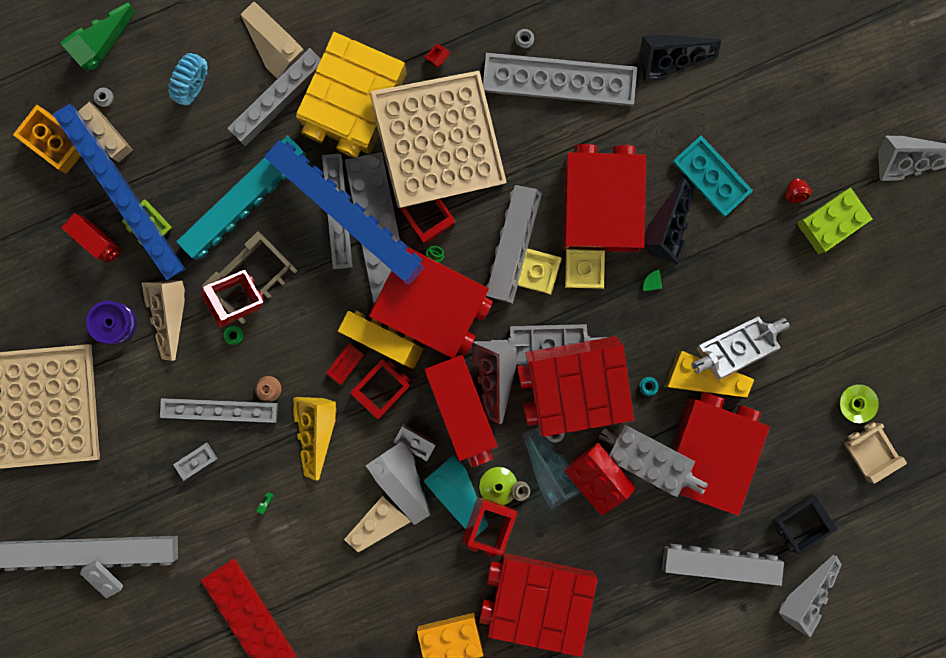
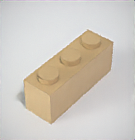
(105, 133)

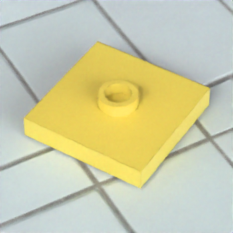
(585, 269)
(539, 271)

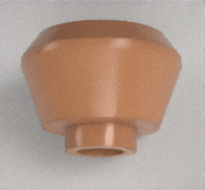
(273, 389)

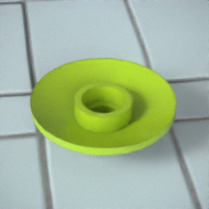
(867, 403)
(493, 477)

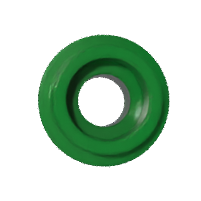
(435, 253)
(227, 335)

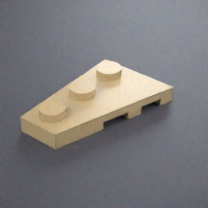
(376, 524)

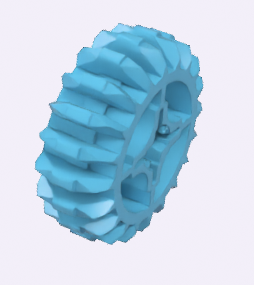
(187, 79)

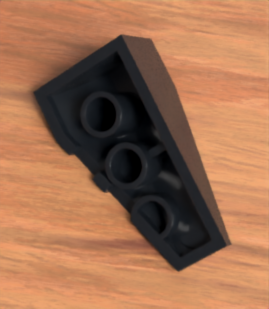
(668, 54)
(666, 229)

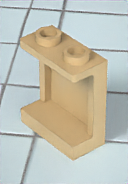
(873, 453)

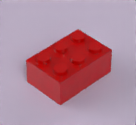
(600, 479)

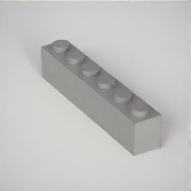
(275, 98)
(513, 243)
(723, 565)

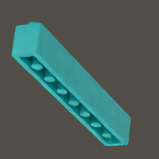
(233, 207)

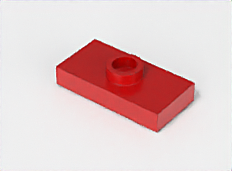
(345, 364)

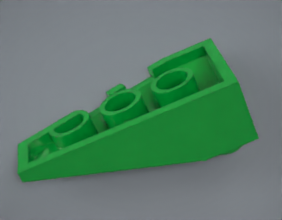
(93, 44)

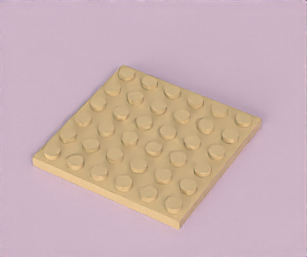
(437, 138)
(47, 406)

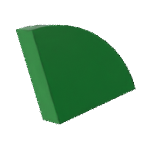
(652, 281)
(263, 507)

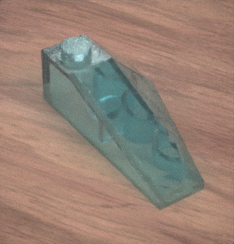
(549, 470)

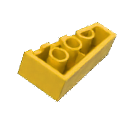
(382, 340)
(683, 377)

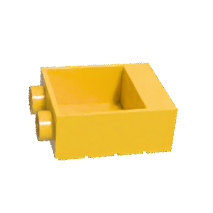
(339, 96)

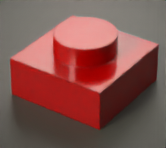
(437, 55)

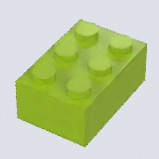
(834, 221)

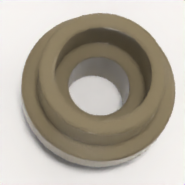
(524, 493)

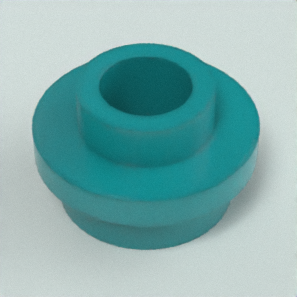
(653, 390)

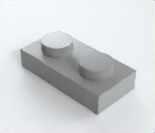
(416, 442)
(195, 461)
(101, 579)

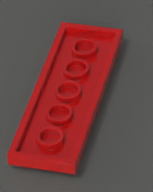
(246, 613)

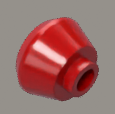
(797, 191)

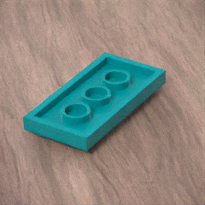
(712, 176)

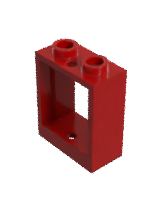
(437, 229)
(91, 238)
(209, 296)
(370, 405)
(474, 522)

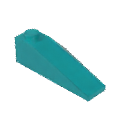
(455, 491)

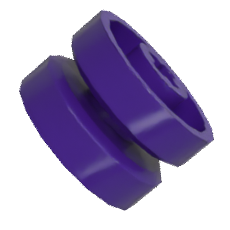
(100, 319)

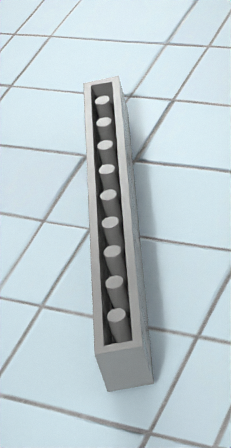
(86, 551)

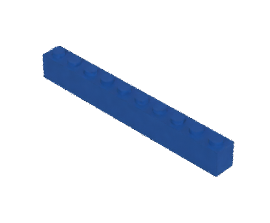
(119, 191)
(349, 216)

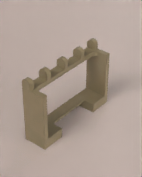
(251, 245)

